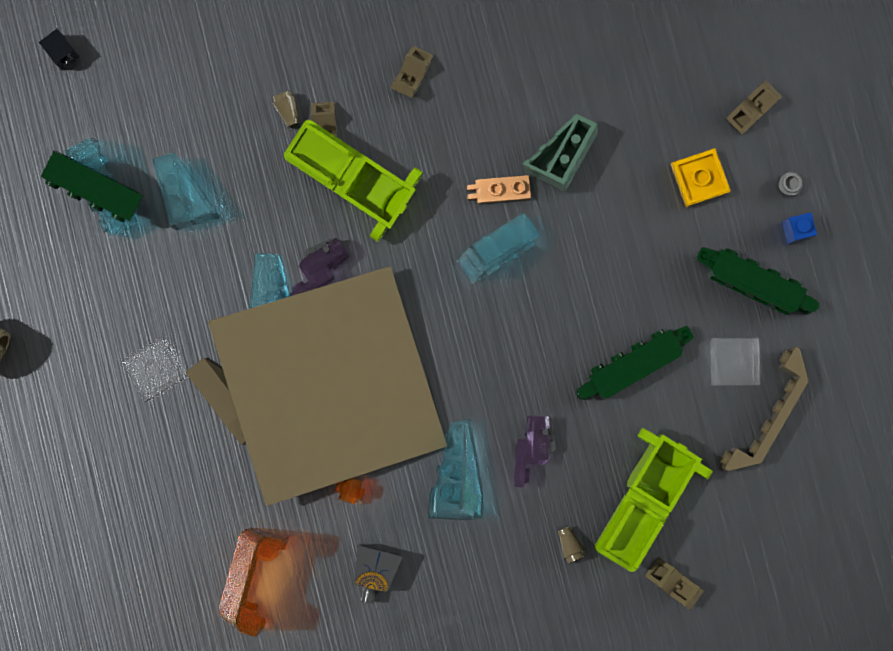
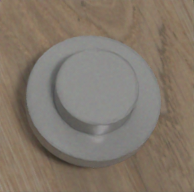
(790, 184)

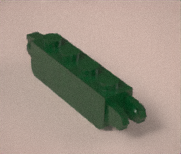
(755, 282)
(636, 364)

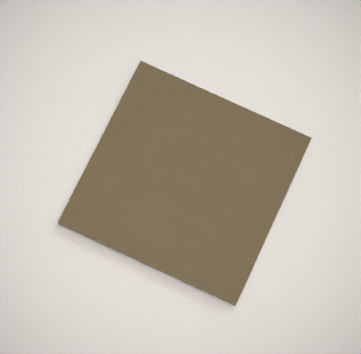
(327, 385)

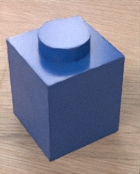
(799, 228)

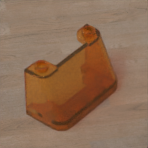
(234, 608)

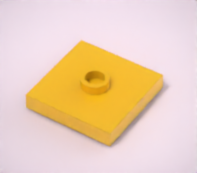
(700, 177)

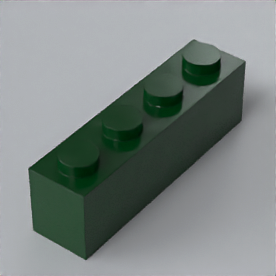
(91, 185)

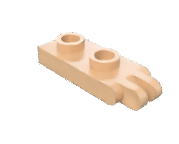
(500, 189)

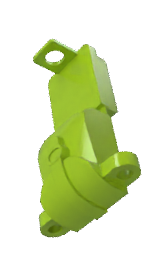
(352, 175)
(651, 496)

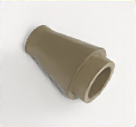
(286, 107)
(570, 545)

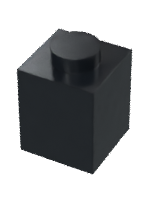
(59, 49)

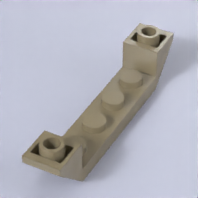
(793, 365)

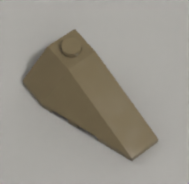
(214, 388)

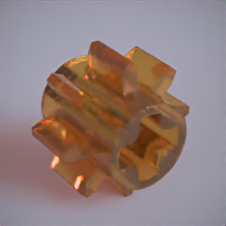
(350, 490)

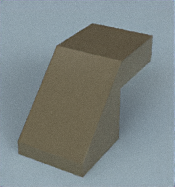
(412, 71)
(754, 107)
(324, 116)
(674, 583)

